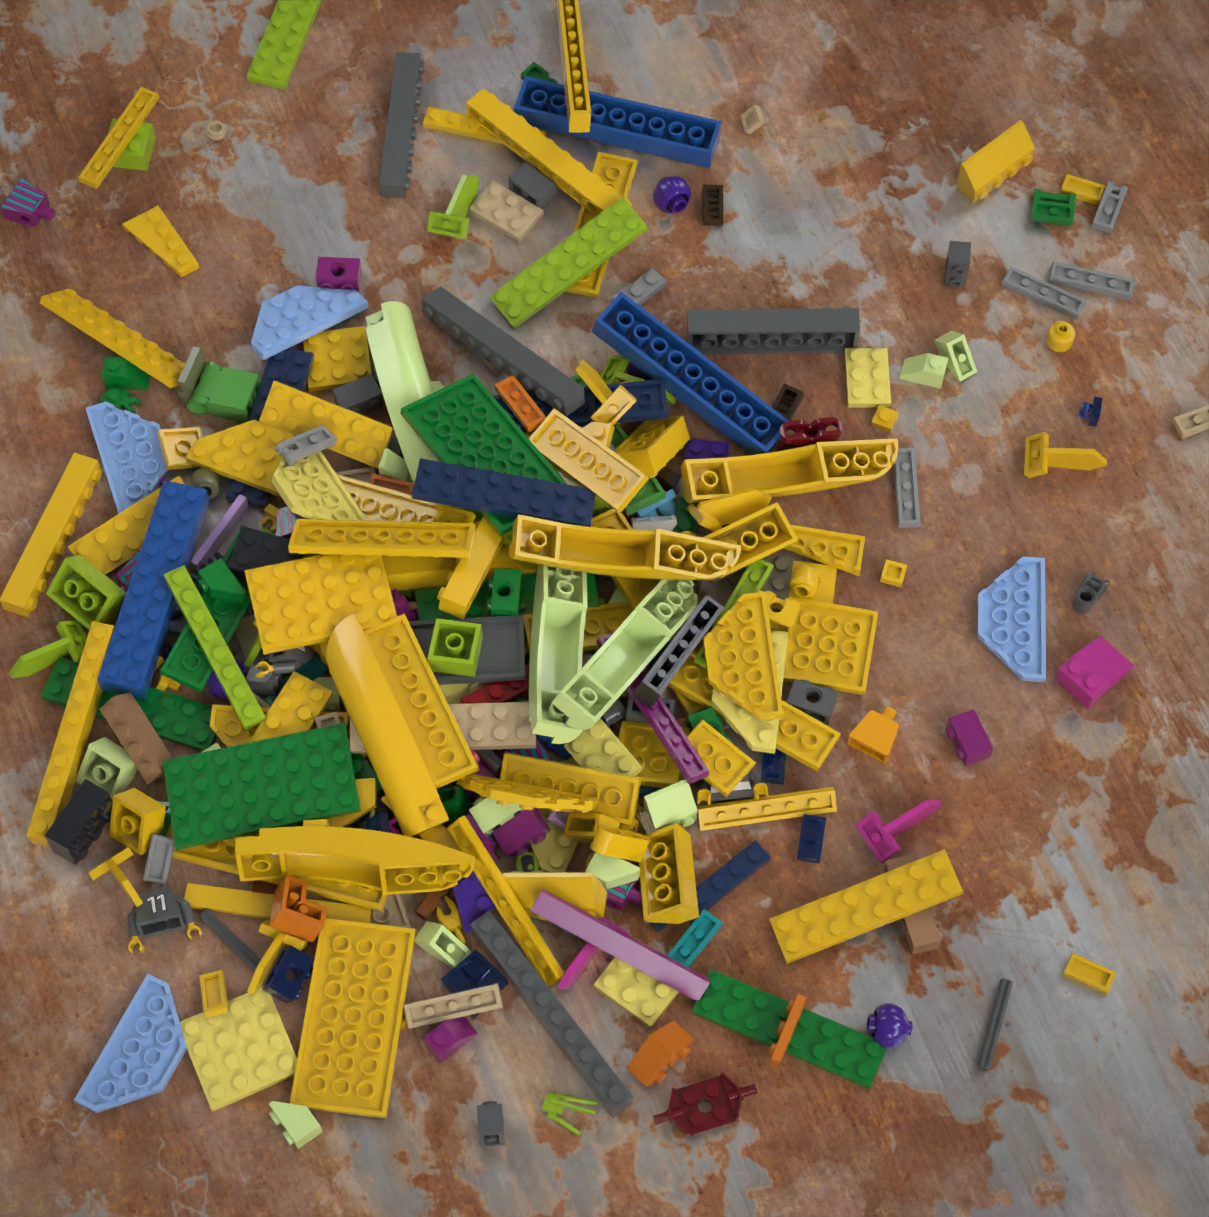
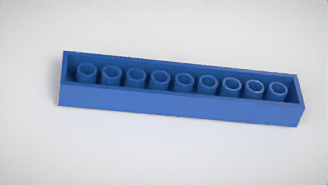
(623, 123)
(689, 375)
(148, 600)

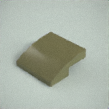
(191, 374)

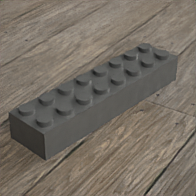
(773, 330)

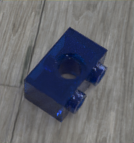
(277, 982)

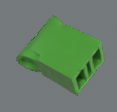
(225, 393)

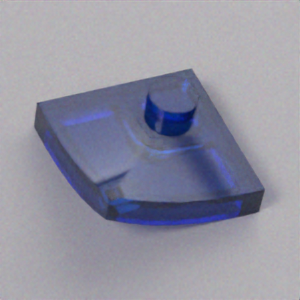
(473, 973)

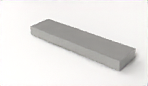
(1091, 280)
(1043, 293)
(906, 489)

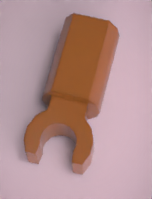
(430, 903)

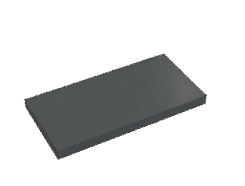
(500, 654)

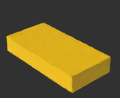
(1084, 189)
(1089, 973)
(213, 993)

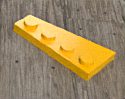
(161, 238)
(829, 547)

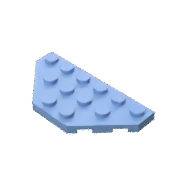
(301, 314)
(128, 452)
(1014, 618)
(139, 1052)

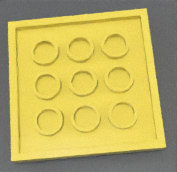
(239, 1049)

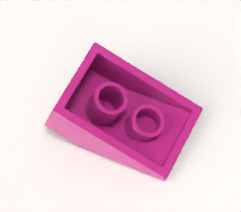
(1093, 671)

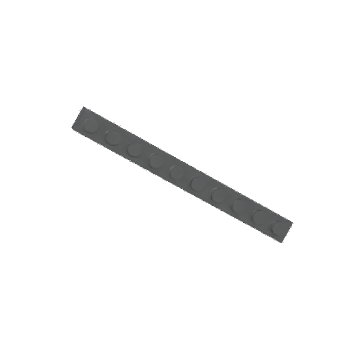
(503, 351)
(551, 1014)

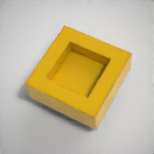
(884, 419)
(893, 573)

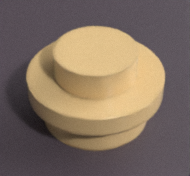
(216, 130)

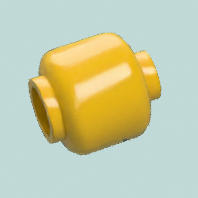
(1060, 336)
(805, 581)

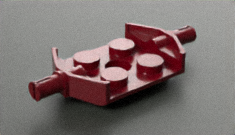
(718, 1091)

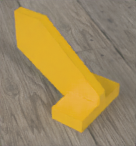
(613, 404)
(1040, 457)
(728, 508)
(367, 796)
(112, 866)
(269, 959)

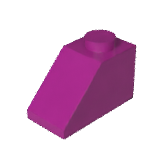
(449, 1037)

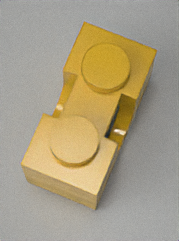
(787, 617)
(584, 826)

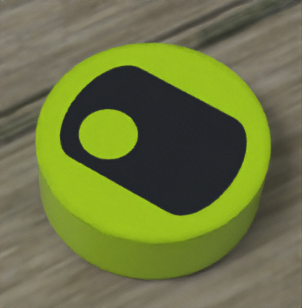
(527, 863)

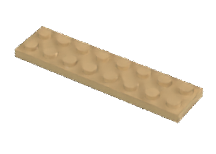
(483, 726)

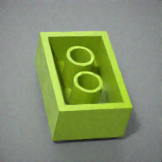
(86, 592)

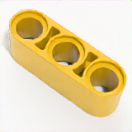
(620, 843)

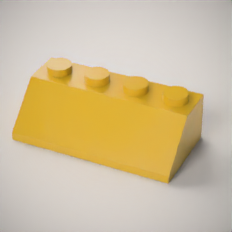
(995, 162)
(654, 444)
(758, 535)
(668, 877)
(577, 888)

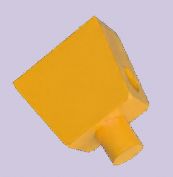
(875, 734)

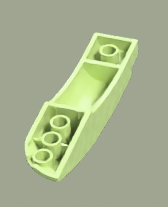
(400, 374)
(555, 647)
(626, 653)

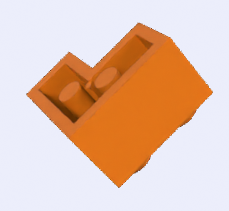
(294, 913)
(659, 1052)

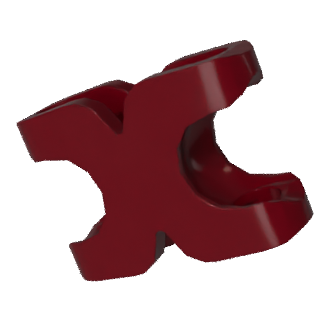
(809, 434)

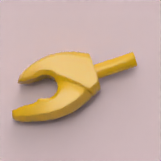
(453, 920)

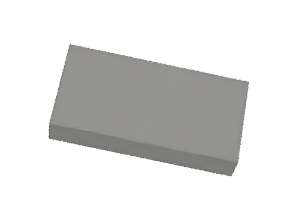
(159, 859)

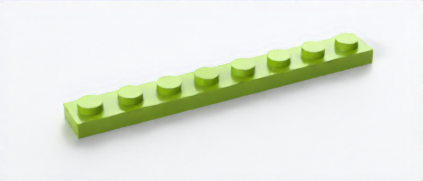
(214, 647)

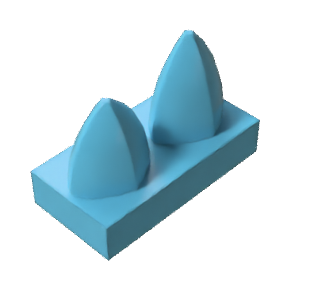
(665, 506)

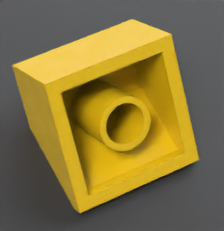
(135, 819)

